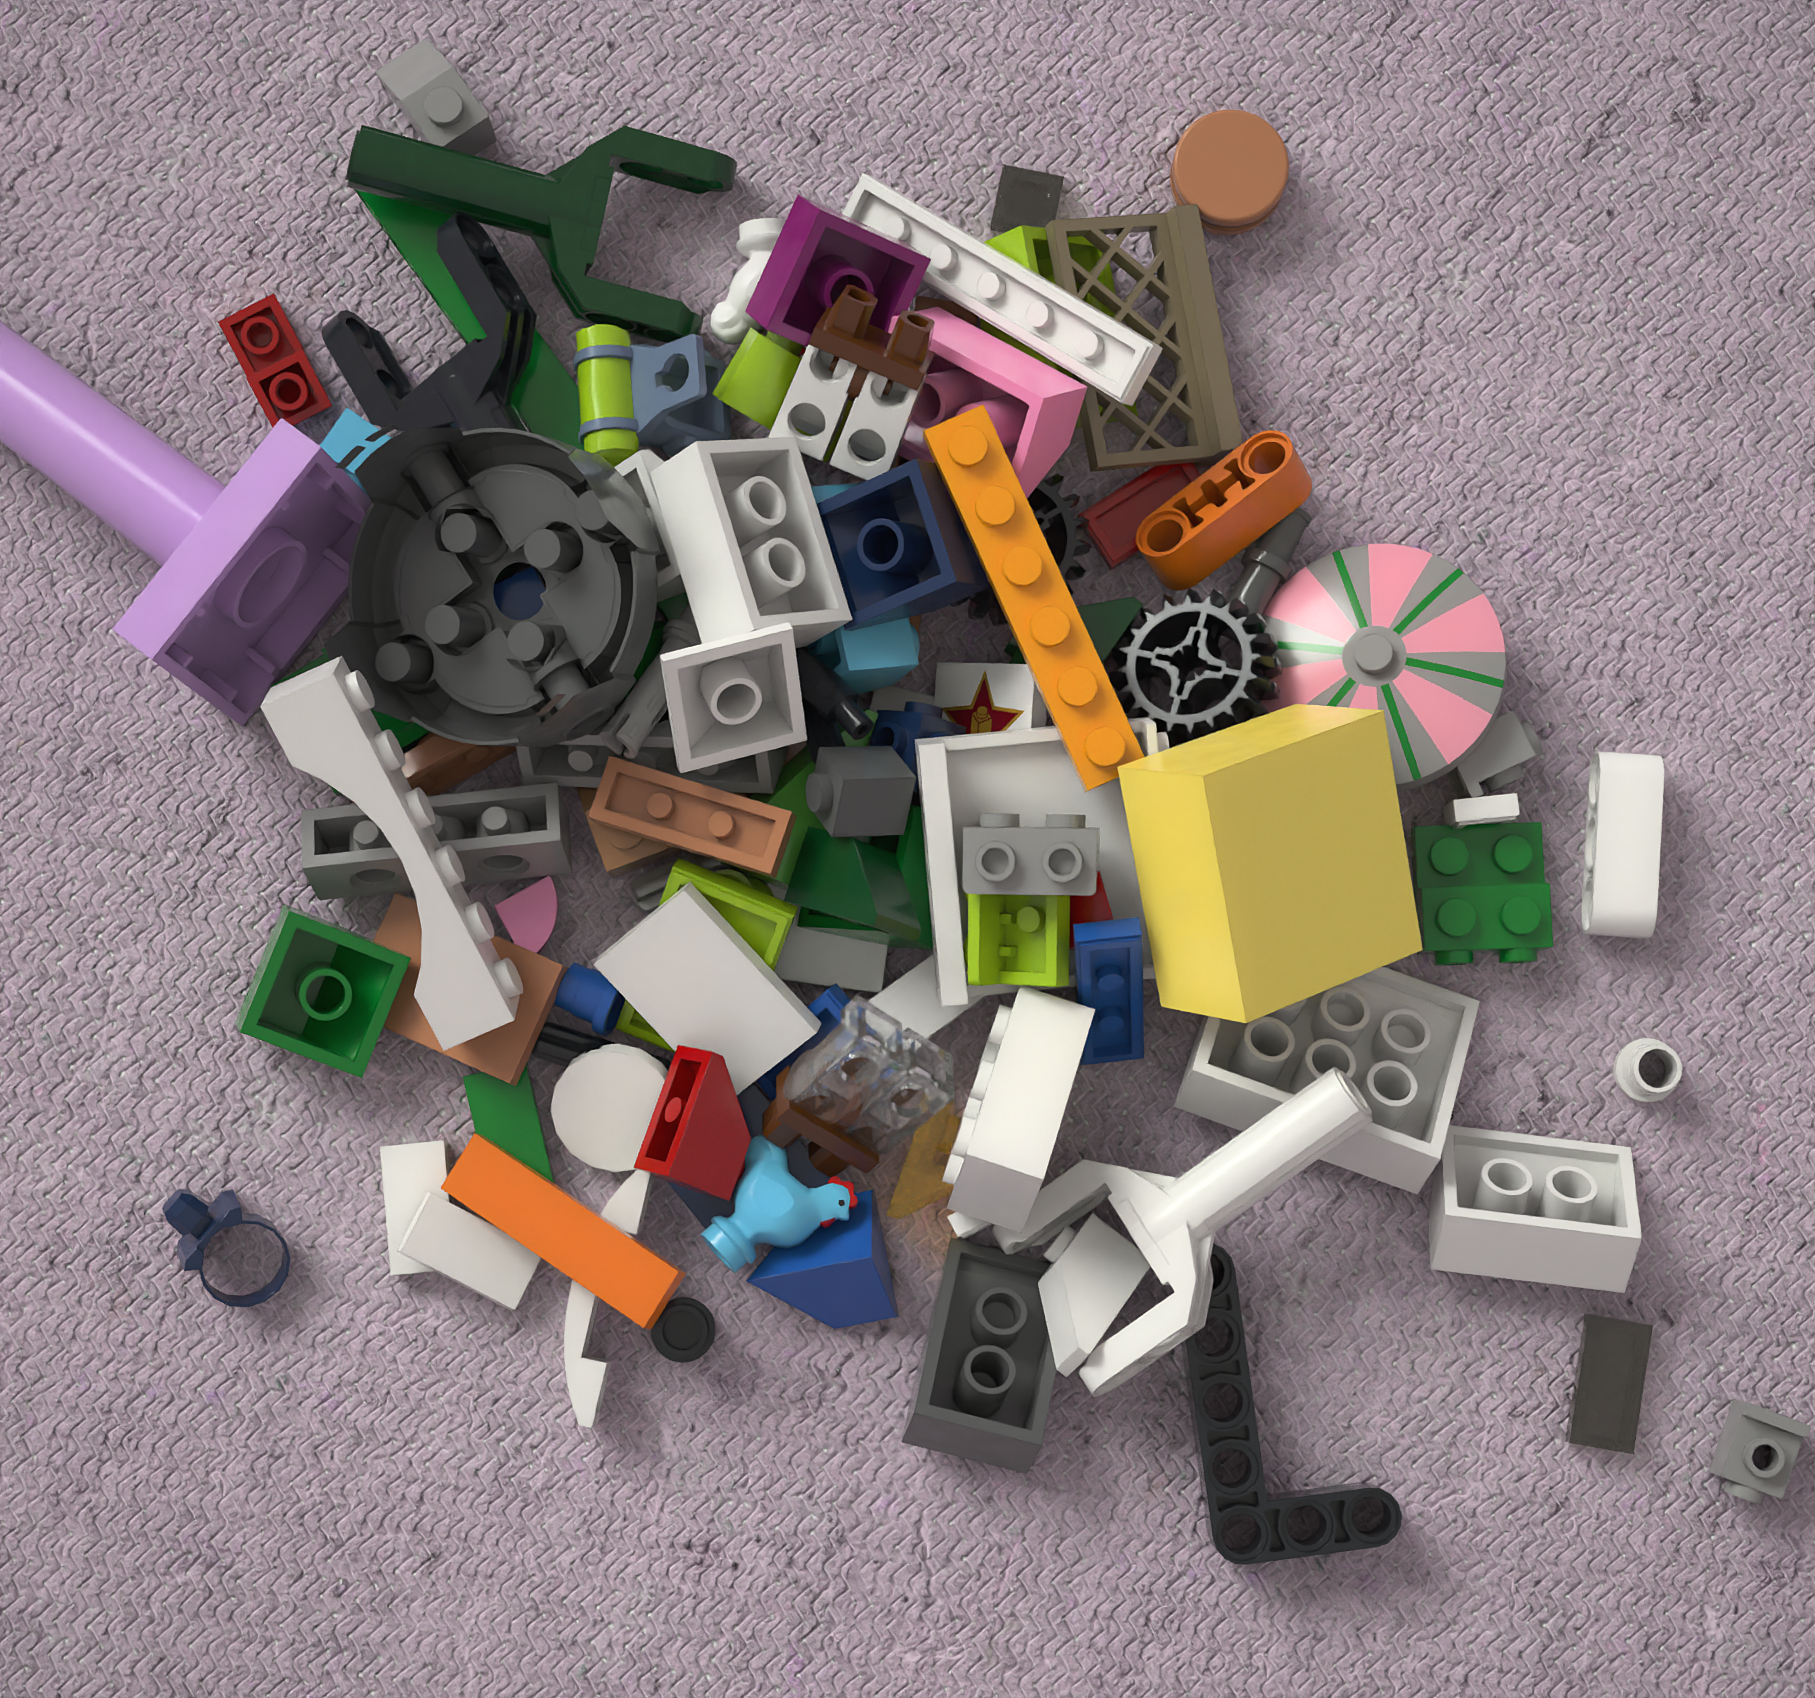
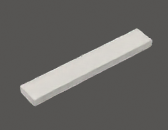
(1011, 294)

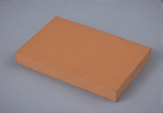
(497, 1052)

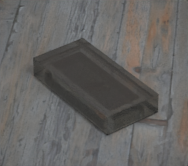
(1609, 1383)

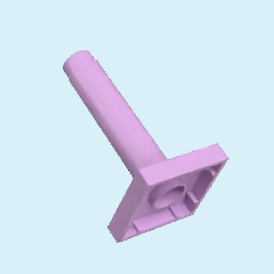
(241, 564)

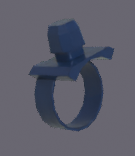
(200, 1222)

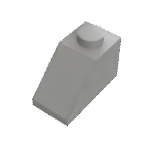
(436, 100)

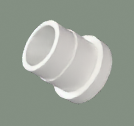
(1627, 1070)

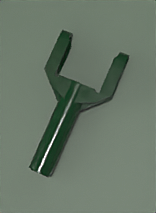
(555, 209)

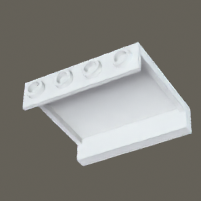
(1026, 776)

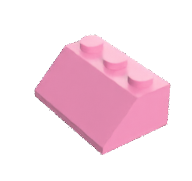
(1025, 399)

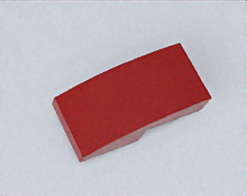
(275, 362)

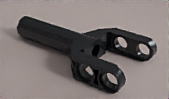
(478, 381)

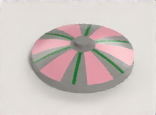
(1396, 637)

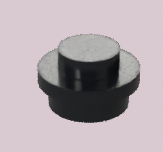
(684, 1330)

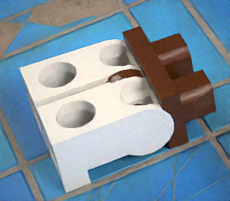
(860, 365)

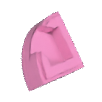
(531, 914)

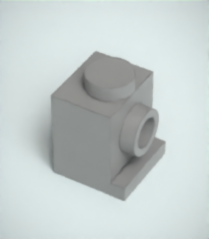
(1497, 757)
(1744, 1431)

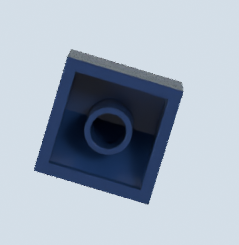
(900, 546)

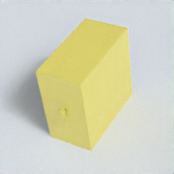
(1271, 860)

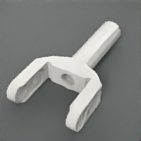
(1178, 1217)

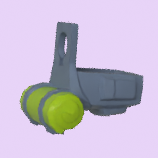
(646, 394)

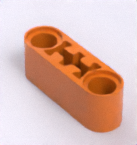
(1224, 510)

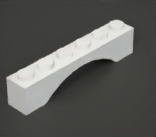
(332, 734)

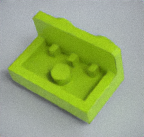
(1018, 939)

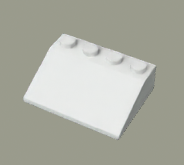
(1383, 1029)

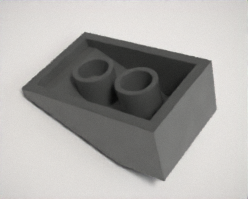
(984, 1361)

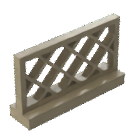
(1193, 342)

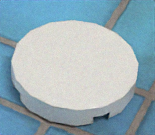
(607, 1104)

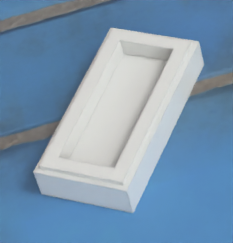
(407, 1177)
(469, 1251)

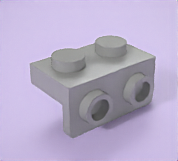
(1030, 860)

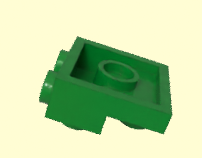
(1481, 892)

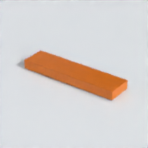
(563, 1231)

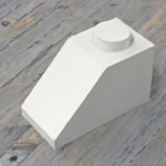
(1086, 1287)

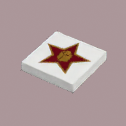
(989, 696)

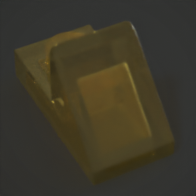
(921, 1177)

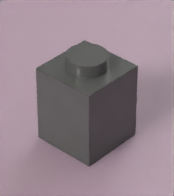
(860, 791)

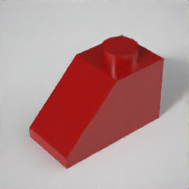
(696, 1127)

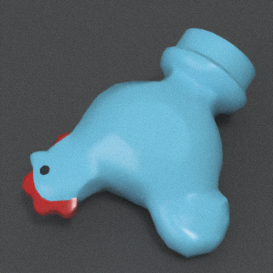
(774, 1207)

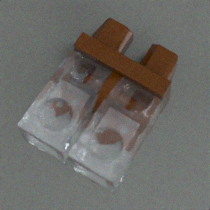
(859, 1091)

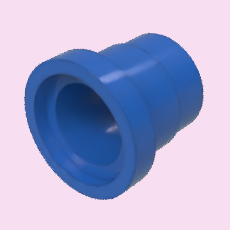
(590, 998)

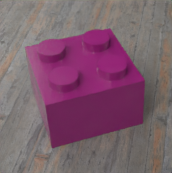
(822, 255)

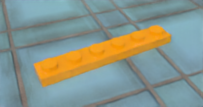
(1033, 596)

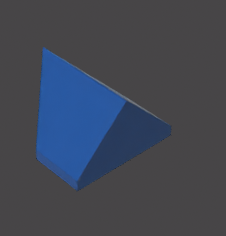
(837, 1272)

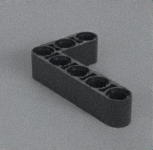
(1240, 1431)

